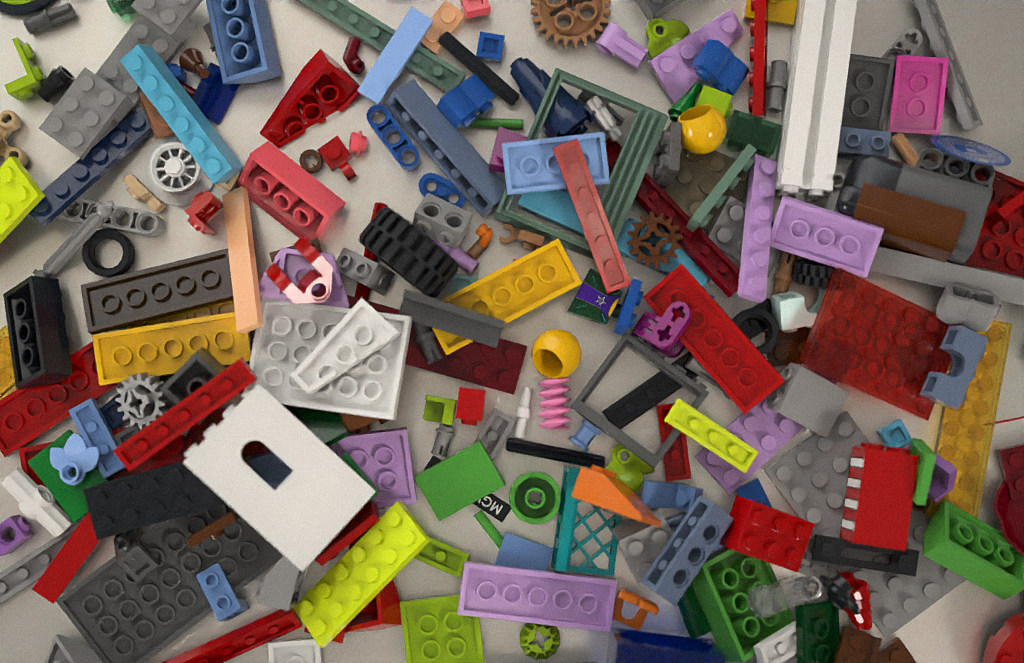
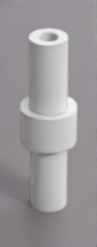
(523, 412)

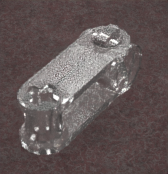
(783, 594)

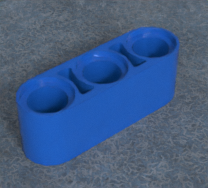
(389, 127)

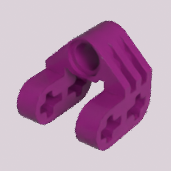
(657, 330)

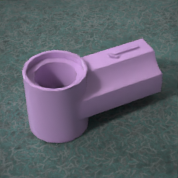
(617, 43)

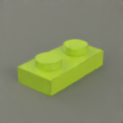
(443, 557)

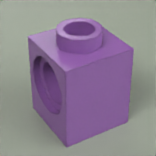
(23, 533)

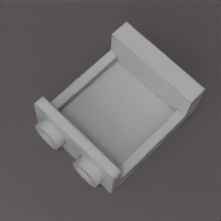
(808, 399)

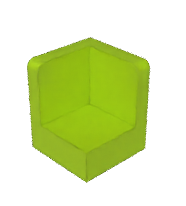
(439, 409)

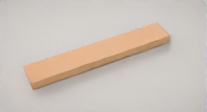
(242, 260)

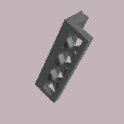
(451, 318)

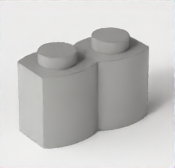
(967, 307)

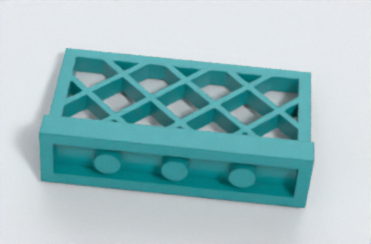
(565, 531)

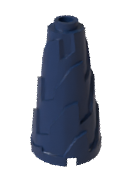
(565, 114)

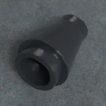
(56, 83)

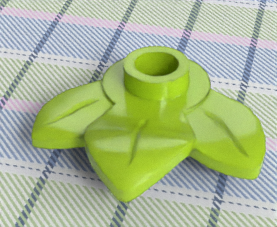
(672, 32)
(628, 471)

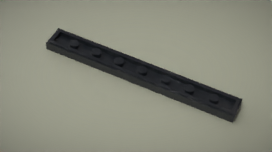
(661, 386)

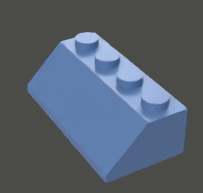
(243, 40)

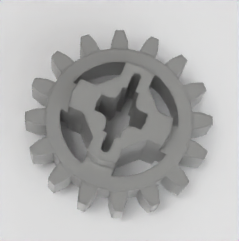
(142, 399)

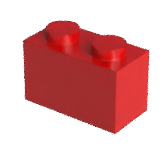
(470, 405)

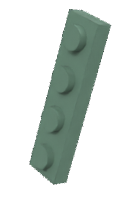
(717, 195)

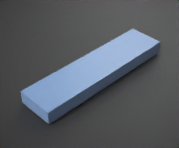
(395, 56)

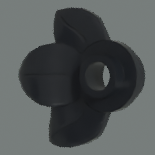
(839, 593)

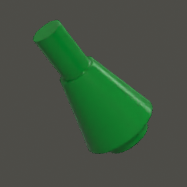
(685, 103)

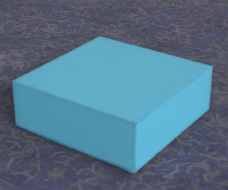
(895, 434)

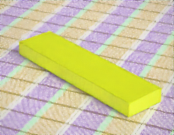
(711, 435)

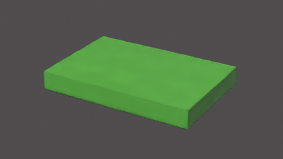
(460, 480)

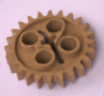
(579, 28)

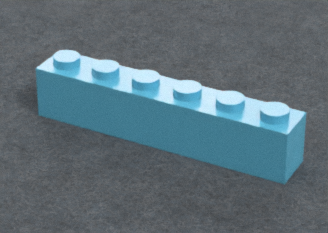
(181, 113)

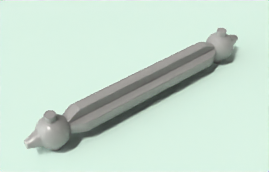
(76, 240)

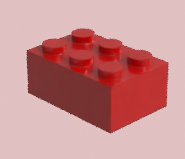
(767, 534)

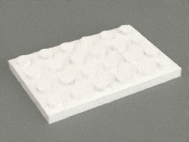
(292, 334)

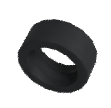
(89, 250)
(768, 319)

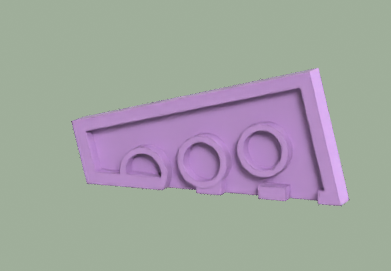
(674, 65)

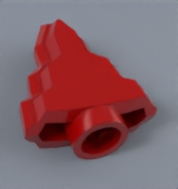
(862, 597)

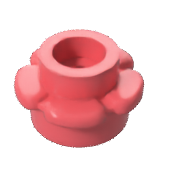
(357, 142)

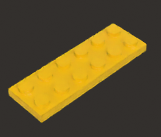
(515, 289)
(168, 346)

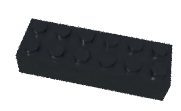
(148, 498)

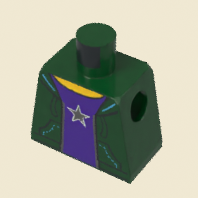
(593, 301)

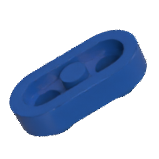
(443, 190)

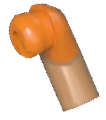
(482, 243)

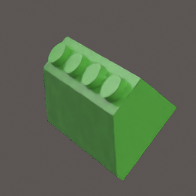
(974, 551)

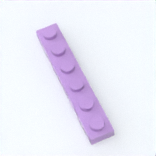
(757, 229)

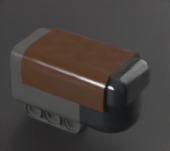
(920, 206)

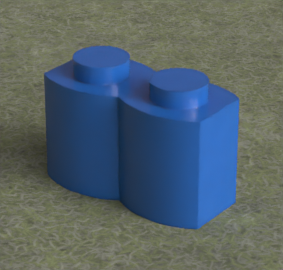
(720, 67)
(466, 102)

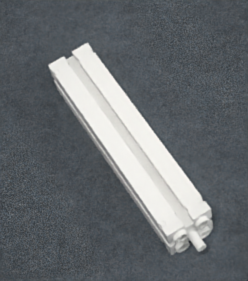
(814, 98)

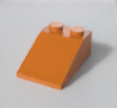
(604, 490)

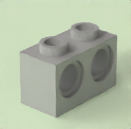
(442, 220)

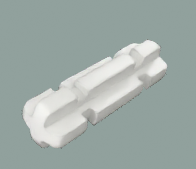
(604, 118)

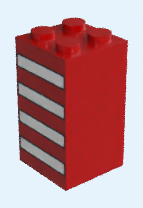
(879, 496)

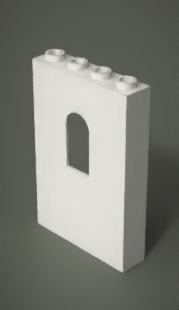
(308, 504)

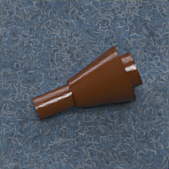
(193, 61)

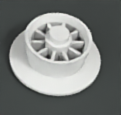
(175, 174)

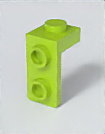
(27, 85)

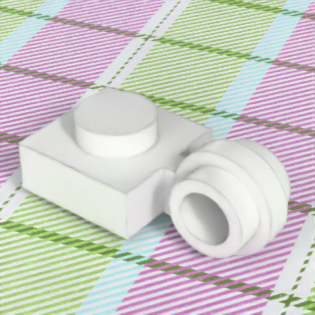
(830, 202)

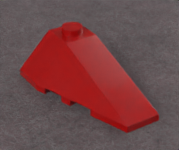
(314, 95)
(380, 612)

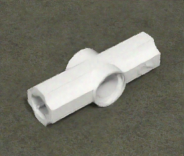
(36, 502)

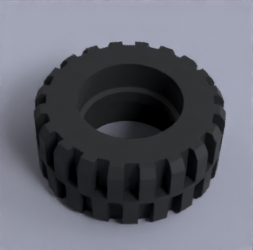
(408, 252)

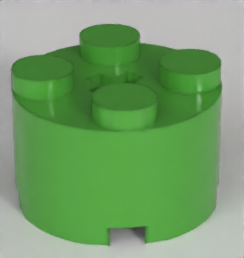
(535, 512)

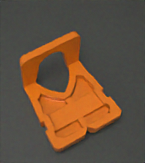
(644, 604)

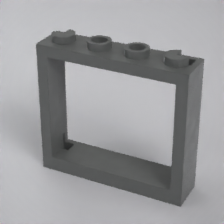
(655, 358)

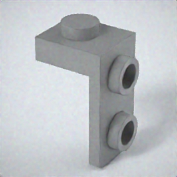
(364, 271)

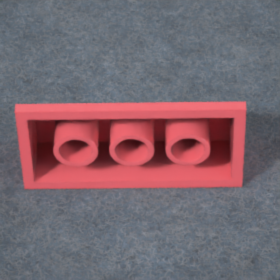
(289, 193)

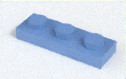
(98, 434)

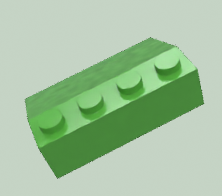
(723, 594)

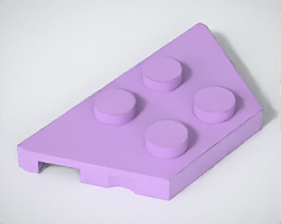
(296, 267)

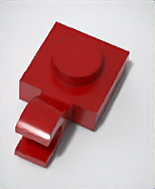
(336, 157)

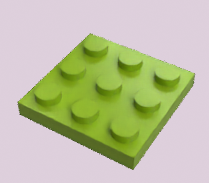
(438, 634)

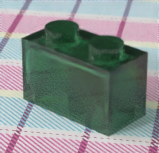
(752, 130)

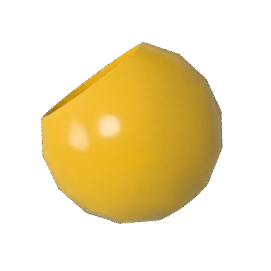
(702, 129)
(556, 353)

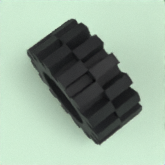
(812, 273)

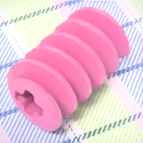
(554, 403)

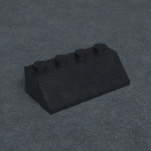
(37, 332)

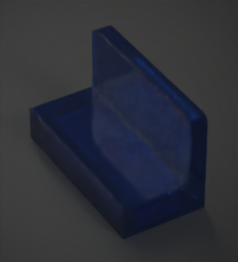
(213, 96)

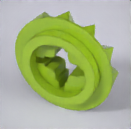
(535, 651)

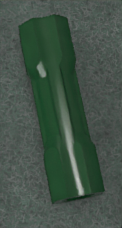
(693, 615)

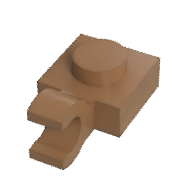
(528, 239)

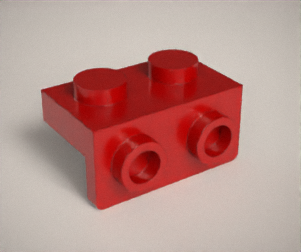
(202, 209)

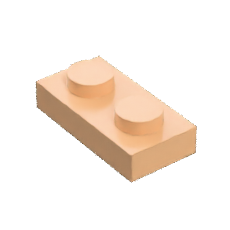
(445, 19)

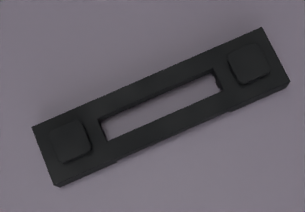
(828, 550)

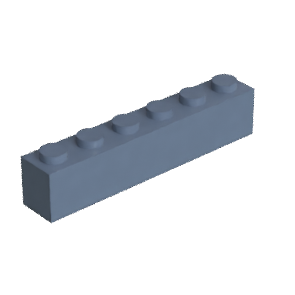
(446, 147)

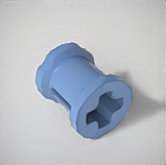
(585, 435)

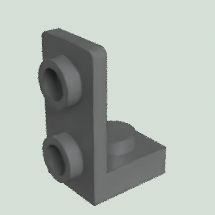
(133, 555)

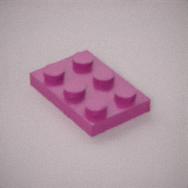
(918, 94)

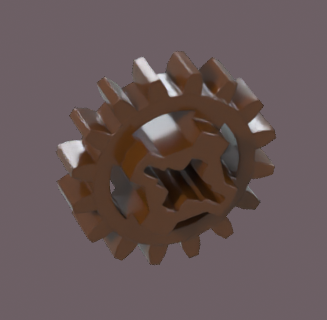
(654, 228)

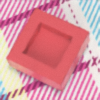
(475, 8)

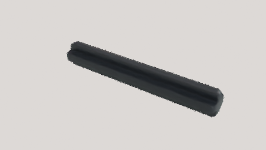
(477, 67)
(554, 453)

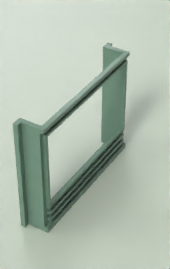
(626, 173)

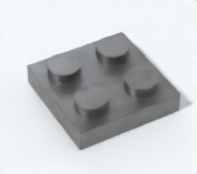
(668, 155)

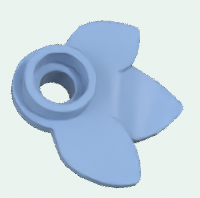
(74, 455)

